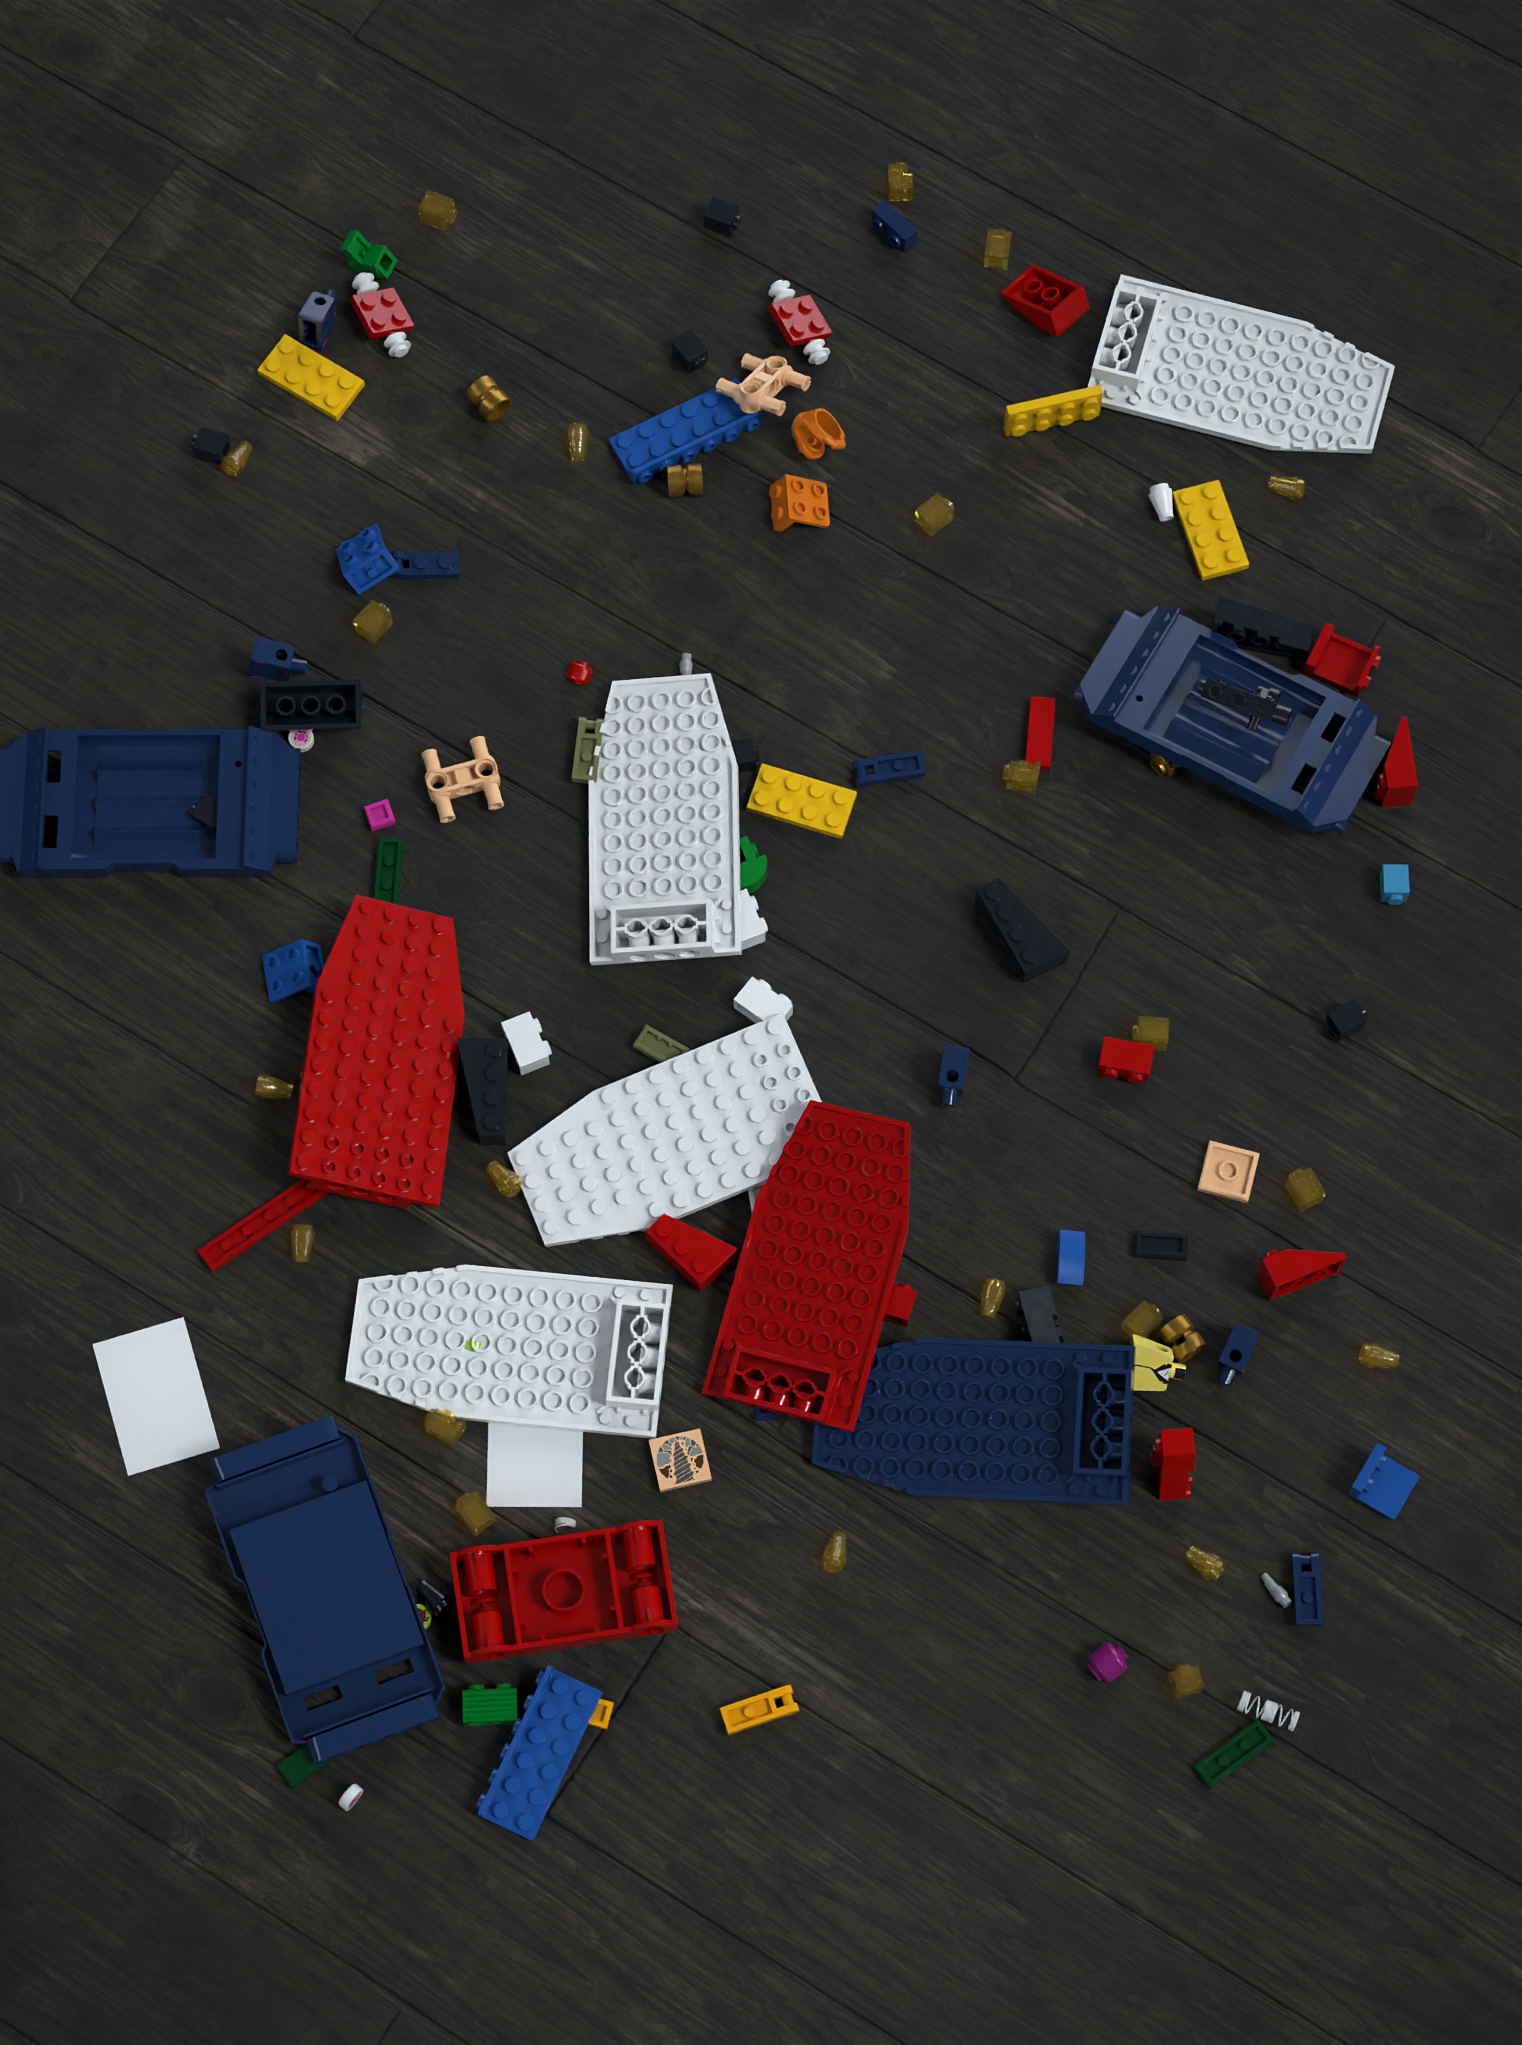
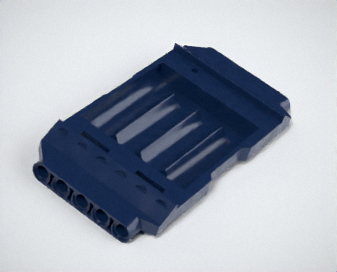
(1149, 695)
(131, 799)
(324, 1587)

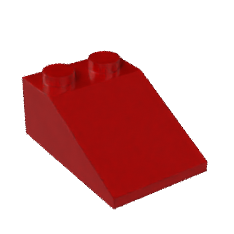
(1047, 299)
(1399, 778)
(1294, 1269)

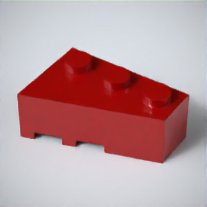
(691, 1251)
(1173, 1459)

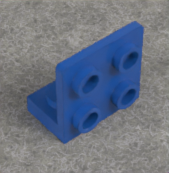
(366, 559)
(292, 969)
(1383, 1484)

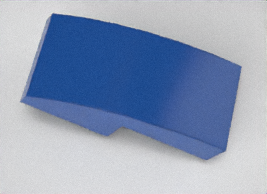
(1070, 1257)

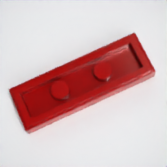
(1040, 731)

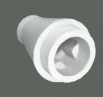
(1162, 501)

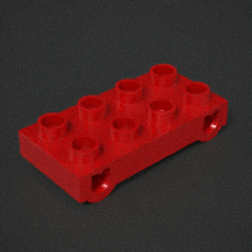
(563, 1591)

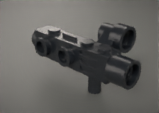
(1259, 704)

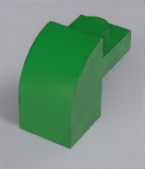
(367, 257)
(753, 868)

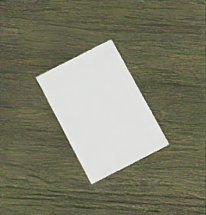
(156, 1396)
(533, 1467)

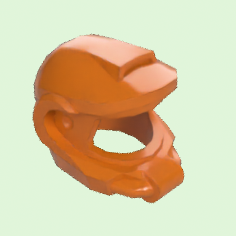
(815, 429)

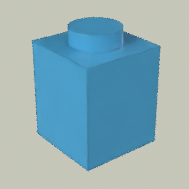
(1394, 883)

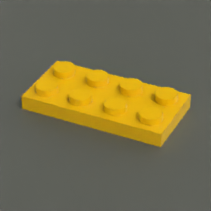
(311, 377)
(1053, 411)
(1210, 530)
(801, 801)

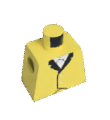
(1154, 1365)

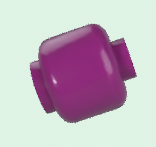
(1108, 1662)

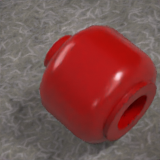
(579, 672)

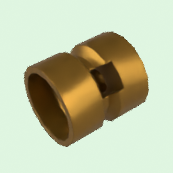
(490, 400)
(685, 480)
(1176, 1331)

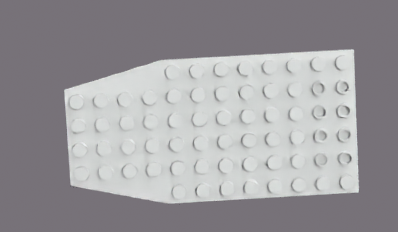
(1237, 372)
(664, 826)
(667, 1137)
(550, 1351)

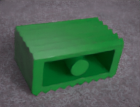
(490, 1706)

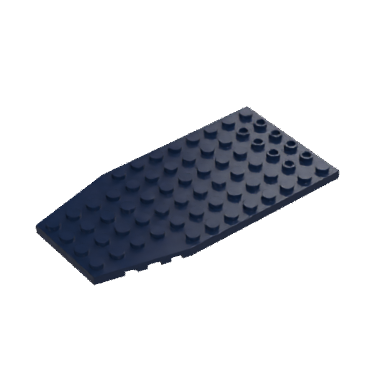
(992, 1422)

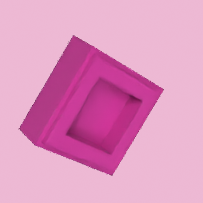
(379, 815)

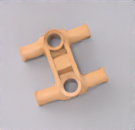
(763, 384)
(462, 779)

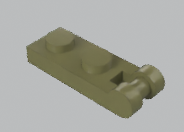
(584, 750)

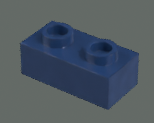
(894, 225)

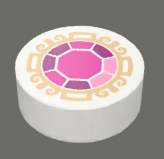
(301, 739)
(350, 1797)

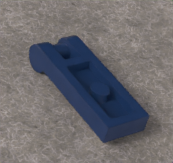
(426, 565)
(889, 768)
(1307, 1590)

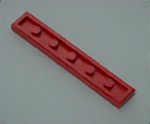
(259, 1224)

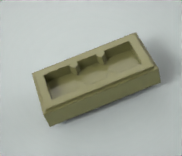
(658, 1045)

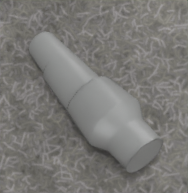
(686, 664)
(1278, 1593)

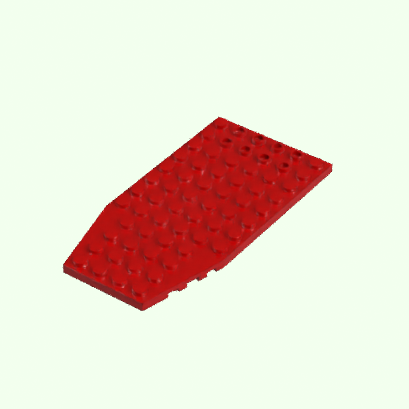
(381, 1058)
(817, 1269)

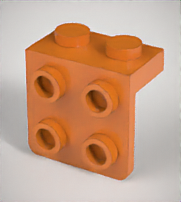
(799, 501)

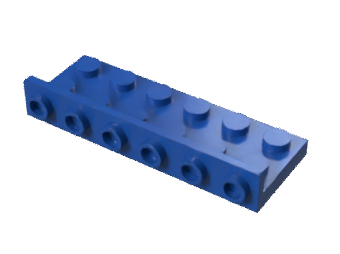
(681, 434)
(539, 1753)

